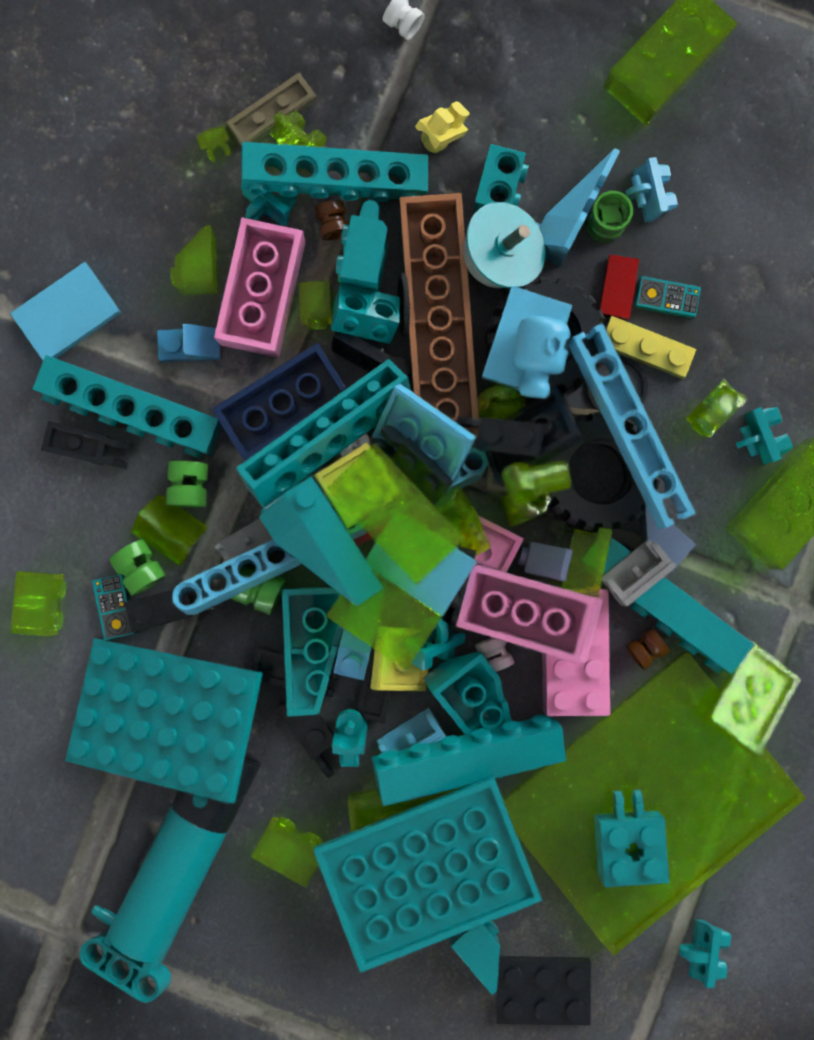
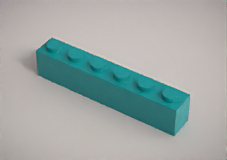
(687, 619)
(468, 758)

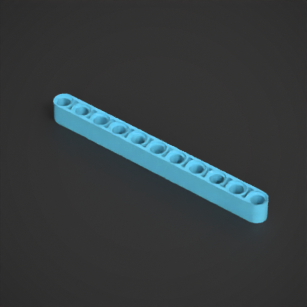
(266, 570)

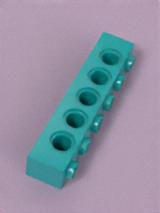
(256, 157)
(57, 374)
(320, 435)

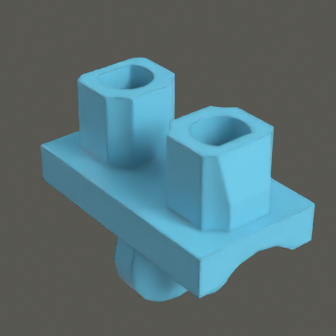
(649, 190)

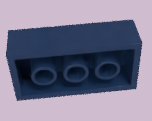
(279, 401)

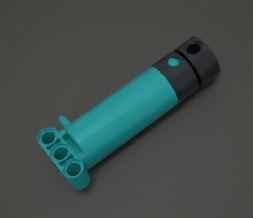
(163, 892)

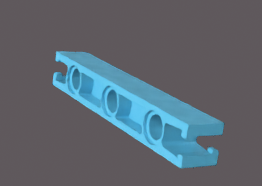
(620, 403)

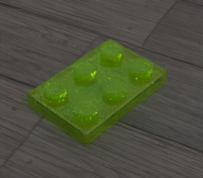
(388, 622)
(753, 700)

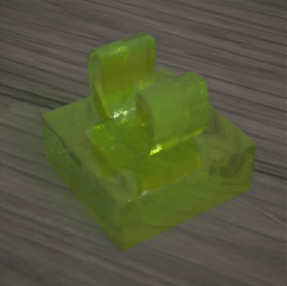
(213, 138)

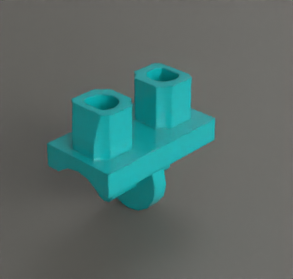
(759, 437)
(350, 737)

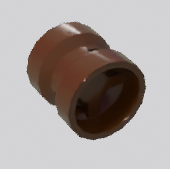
(332, 219)
(648, 645)

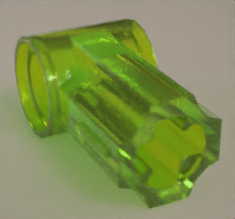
(527, 483)
(520, 514)

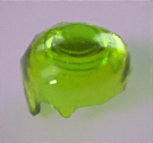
(499, 402)

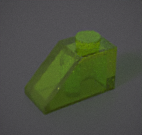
(197, 265)

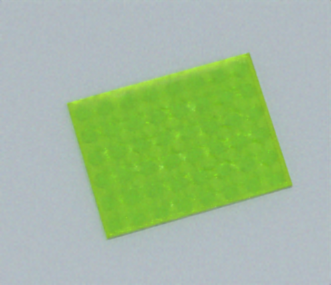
(688, 771)

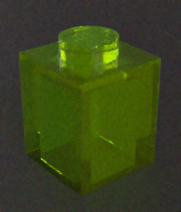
(315, 304)

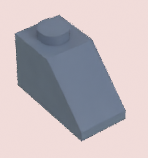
(670, 539)
(545, 561)

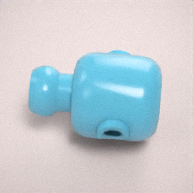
(540, 352)

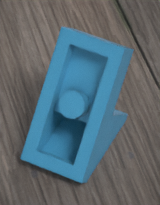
(188, 344)

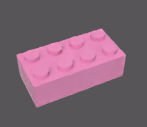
(260, 287)
(530, 613)
(580, 687)

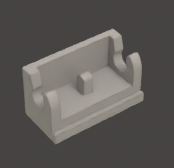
(243, 540)
(637, 572)

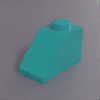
(480, 952)

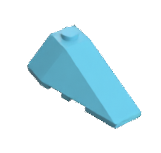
(566, 217)

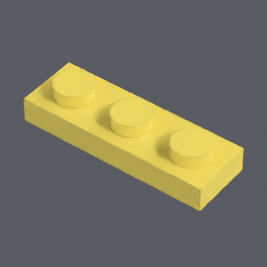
(650, 348)

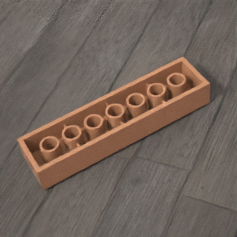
(439, 304)

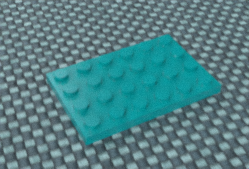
(164, 719)
(427, 874)

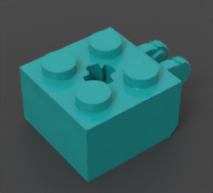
(363, 249)
(617, 830)

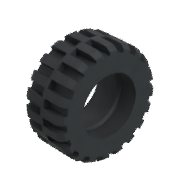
(581, 319)
(589, 515)

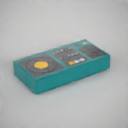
(667, 297)
(110, 600)

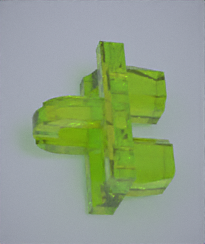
(290, 128)
(724, 403)

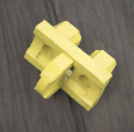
(443, 127)

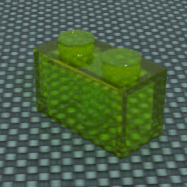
(37, 603)
(288, 850)

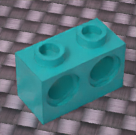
(495, 181)
(365, 313)

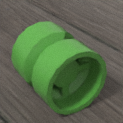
(609, 216)
(187, 495)
(147, 572)
(263, 596)

